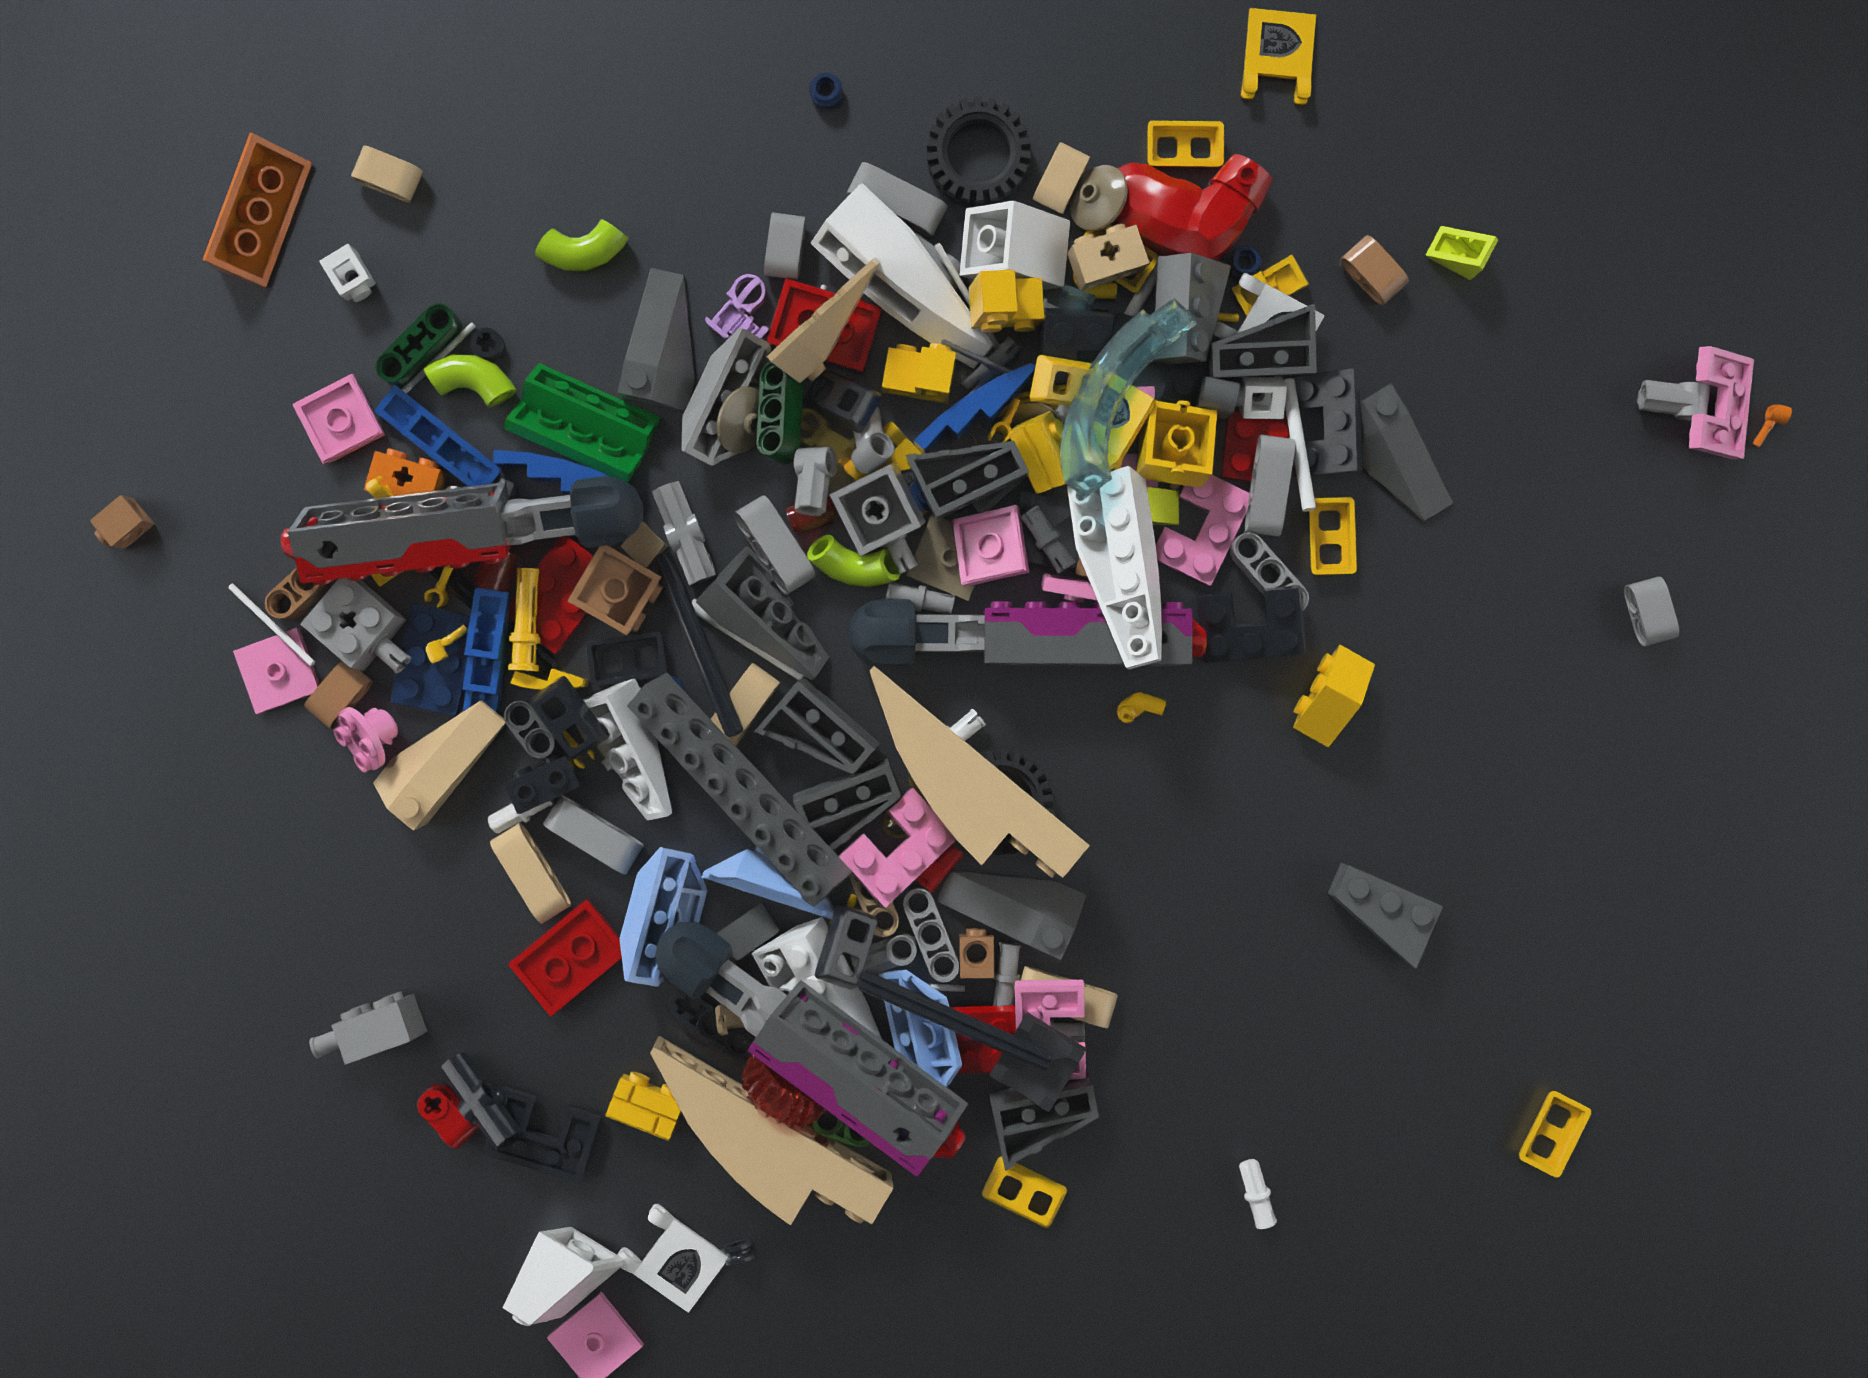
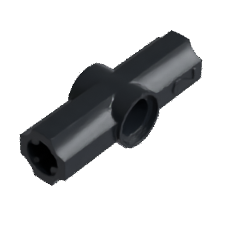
(481, 1101)

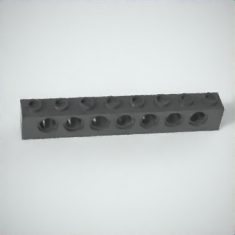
(739, 788)

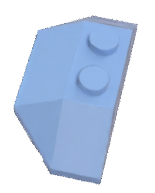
(758, 875)
(663, 895)
(918, 1039)

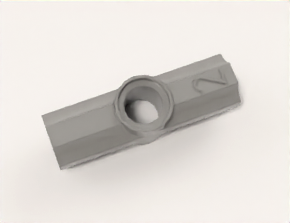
(684, 533)

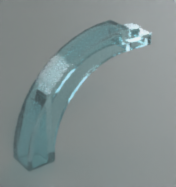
(1104, 387)

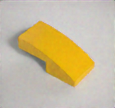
(1283, 276)
(529, 681)

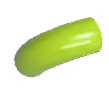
(582, 252)
(470, 373)
(849, 566)

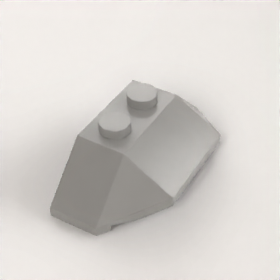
(730, 367)

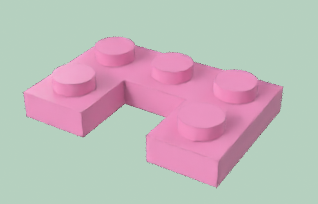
(1726, 431)
(1204, 556)
(891, 875)
(1052, 999)

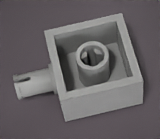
(874, 530)
(372, 635)
(372, 1030)

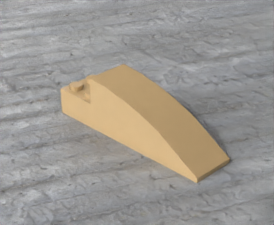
(969, 791)
(766, 1157)

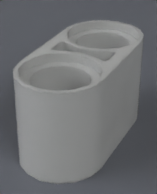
(785, 246)
(1651, 611)

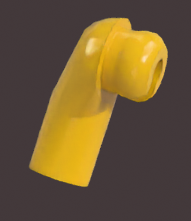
(1137, 704)

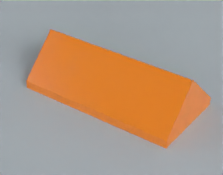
(257, 211)

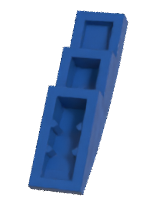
(985, 402)
(436, 439)
(545, 468)
(486, 648)

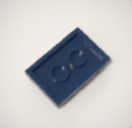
(425, 683)

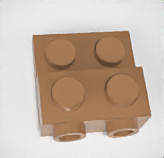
(616, 590)

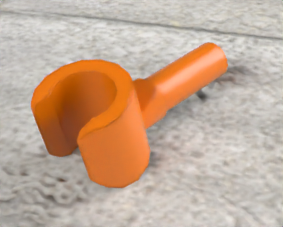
(1774, 414)

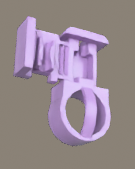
(730, 319)

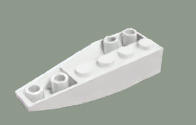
(907, 278)
(1121, 562)
(795, 958)

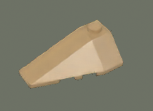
(813, 341)
(430, 770)

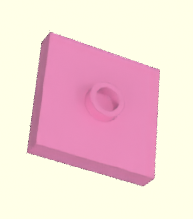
(338, 419)
(990, 546)
(1073, 588)
(276, 672)
(595, 1339)

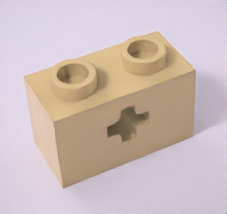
(1093, 270)

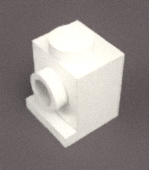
(340, 266)
(1266, 406)

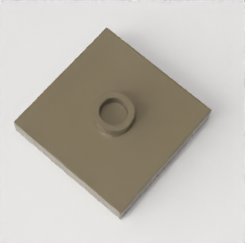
(939, 560)

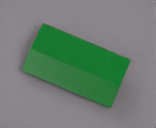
(582, 423)

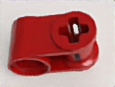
(446, 1116)

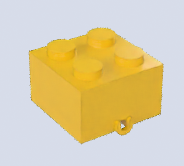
(1177, 444)

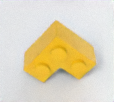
(1005, 301)
(921, 374)
(1334, 695)

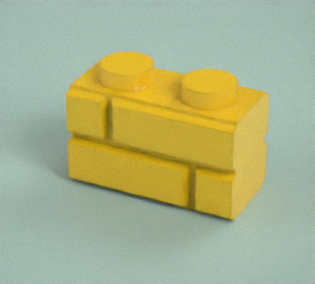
(1040, 448)
(644, 1106)

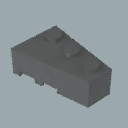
(965, 475)

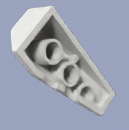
(630, 749)

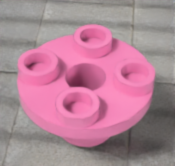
(366, 735)

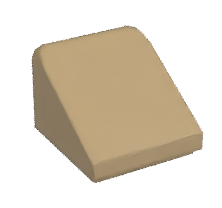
(644, 545)

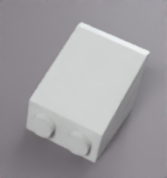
(1015, 239)
(559, 1275)

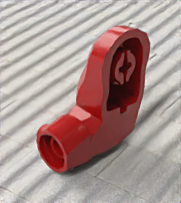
(1182, 217)

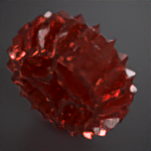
(778, 1096)

